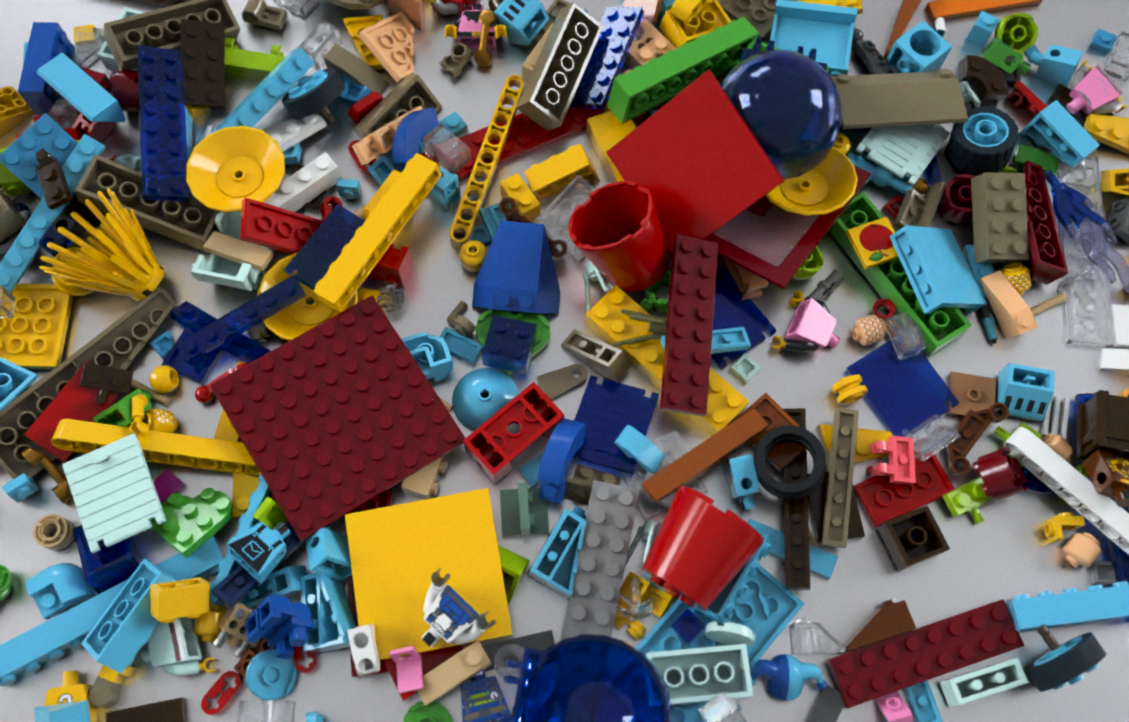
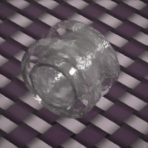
(64, 113)
(501, 656)

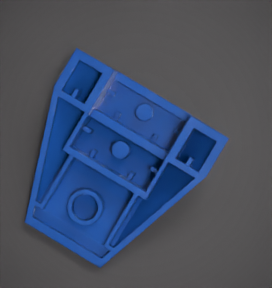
(518, 271)

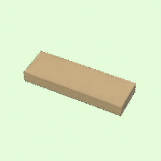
(238, 250)

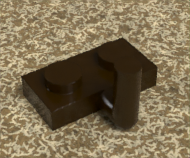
(106, 380)

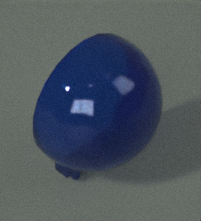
(787, 105)
(588, 682)

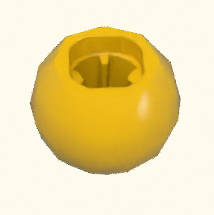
(164, 379)

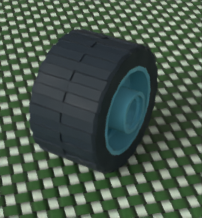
(983, 141)

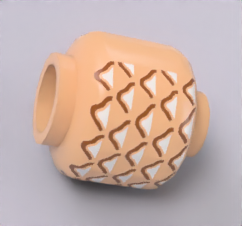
(869, 330)

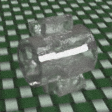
(390, 298)

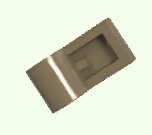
(261, 14)

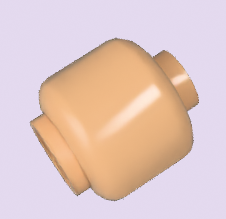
(1059, 445)
(1082, 550)

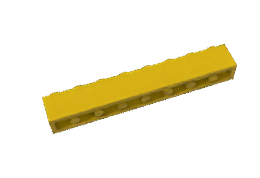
(377, 232)

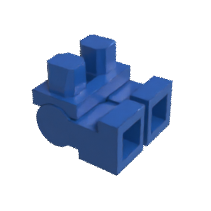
(280, 623)

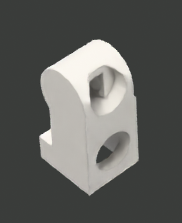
(364, 649)

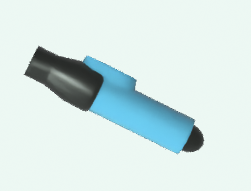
(988, 322)

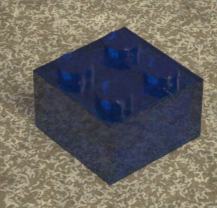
(509, 344)

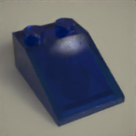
(110, 564)

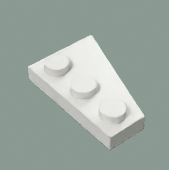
(295, 130)

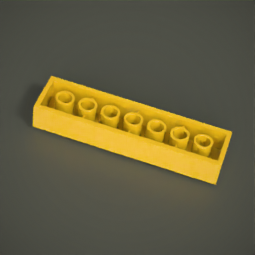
(648, 358)

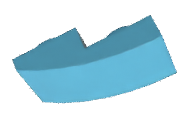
(641, 448)

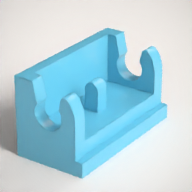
(446, 190)

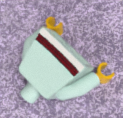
(176, 648)

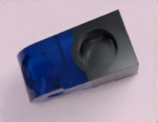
(52, 234)

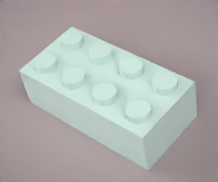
(704, 672)

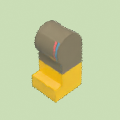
(106, 686)

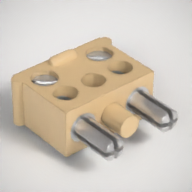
(237, 616)

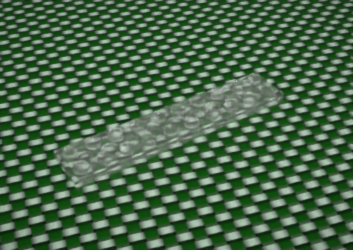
(1094, 323)

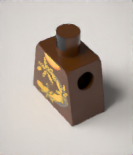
(1109, 475)

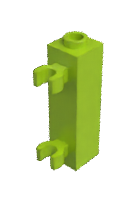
(250, 64)

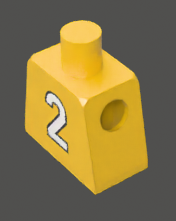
(71, 692)

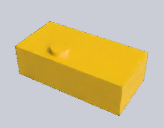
(604, 133)

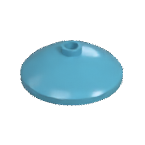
(467, 401)

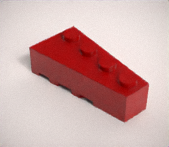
(394, 267)

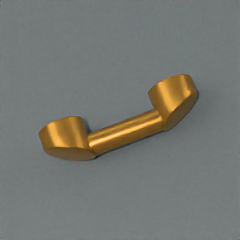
(488, 19)
(35, 457)

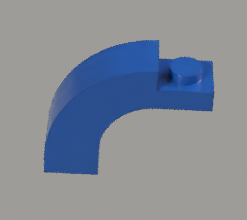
(410, 133)
(558, 454)

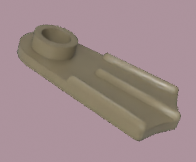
(561, 380)

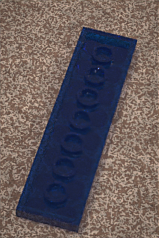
(162, 124)

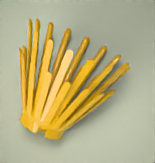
(121, 267)

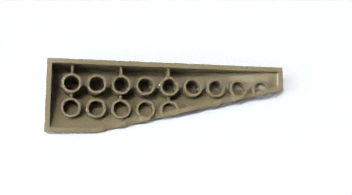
(111, 348)

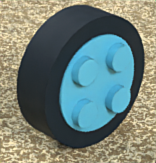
(314, 94)
(1064, 661)

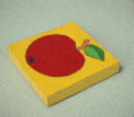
(873, 242)

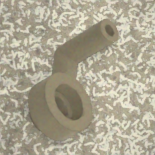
(462, 324)

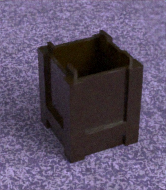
(1103, 425)

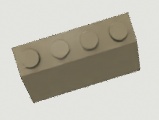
(404, 97)

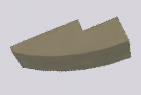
(351, 66)

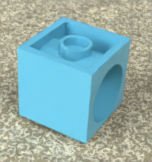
(919, 50)

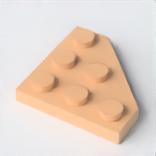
(392, 44)

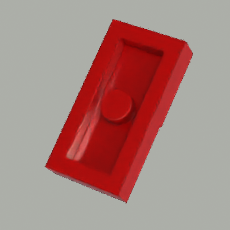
(1032, 100)

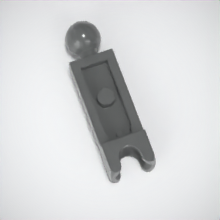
(869, 55)

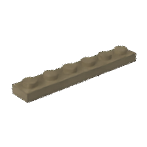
(840, 478)

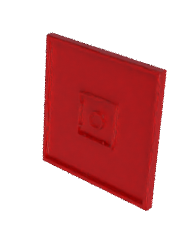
(696, 161)

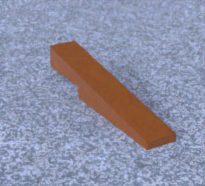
(904, 16)
(706, 456)

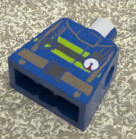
(482, 699)

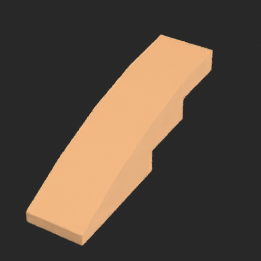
(380, 140)

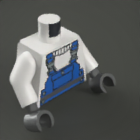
(450, 615)

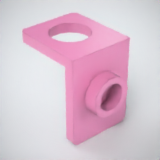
(408, 669)
(894, 708)

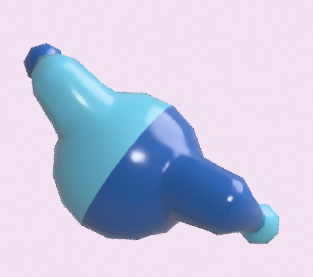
(786, 676)

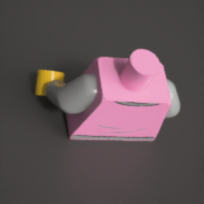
(1094, 92)

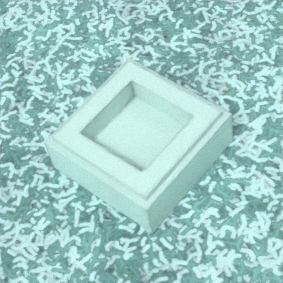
(744, 369)

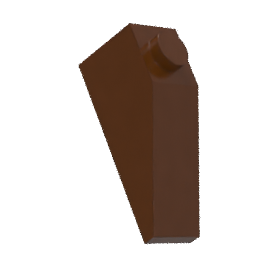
(882, 624)

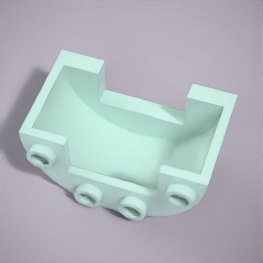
(224, 271)

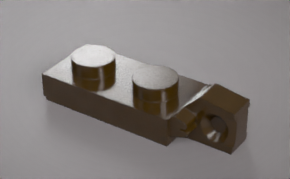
(52, 180)

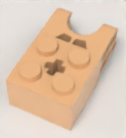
(649, 46)

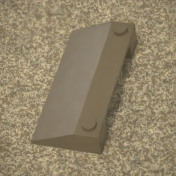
(900, 99)

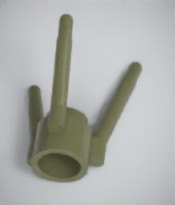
(656, 325)

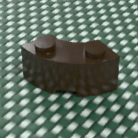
(983, 77)

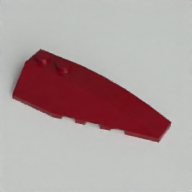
(1044, 243)

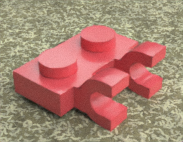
(901, 459)

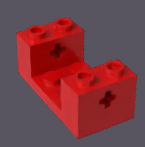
(496, 448)

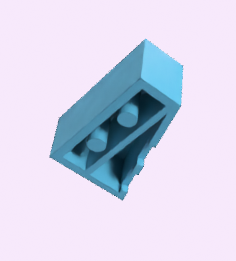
(1061, 134)
(558, 556)
(328, 612)

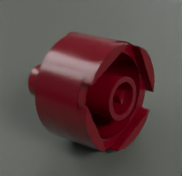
(125, 89)
(957, 200)
(1000, 474)

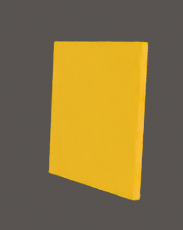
(401, 548)

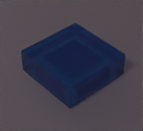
(687, 626)

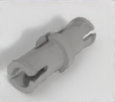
(826, 287)

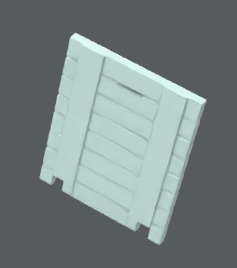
(904, 148)
(115, 495)

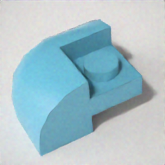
(430, 354)
(59, 588)

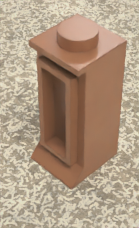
(746, 281)

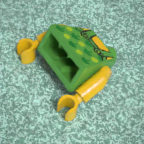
(128, 410)

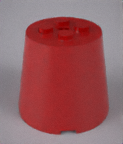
(621, 235)
(699, 549)

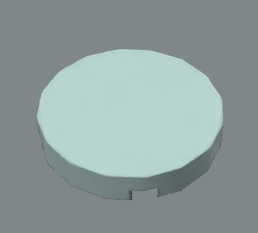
(730, 634)

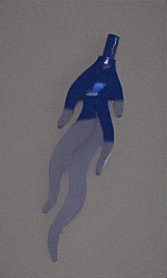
(1074, 205)

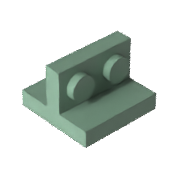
(523, 512)

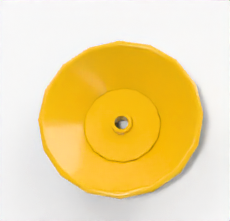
(225, 156)
(819, 190)
(298, 316)

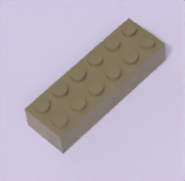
(163, 28)
(560, 67)
(179, 220)

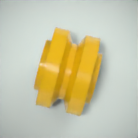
(849, 389)

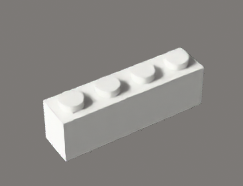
(306, 184)

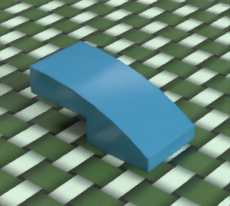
(352, 91)
(384, 166)

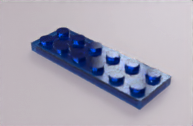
(607, 57)

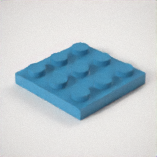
(21, 154)

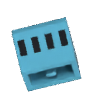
(522, 19)
(1025, 391)

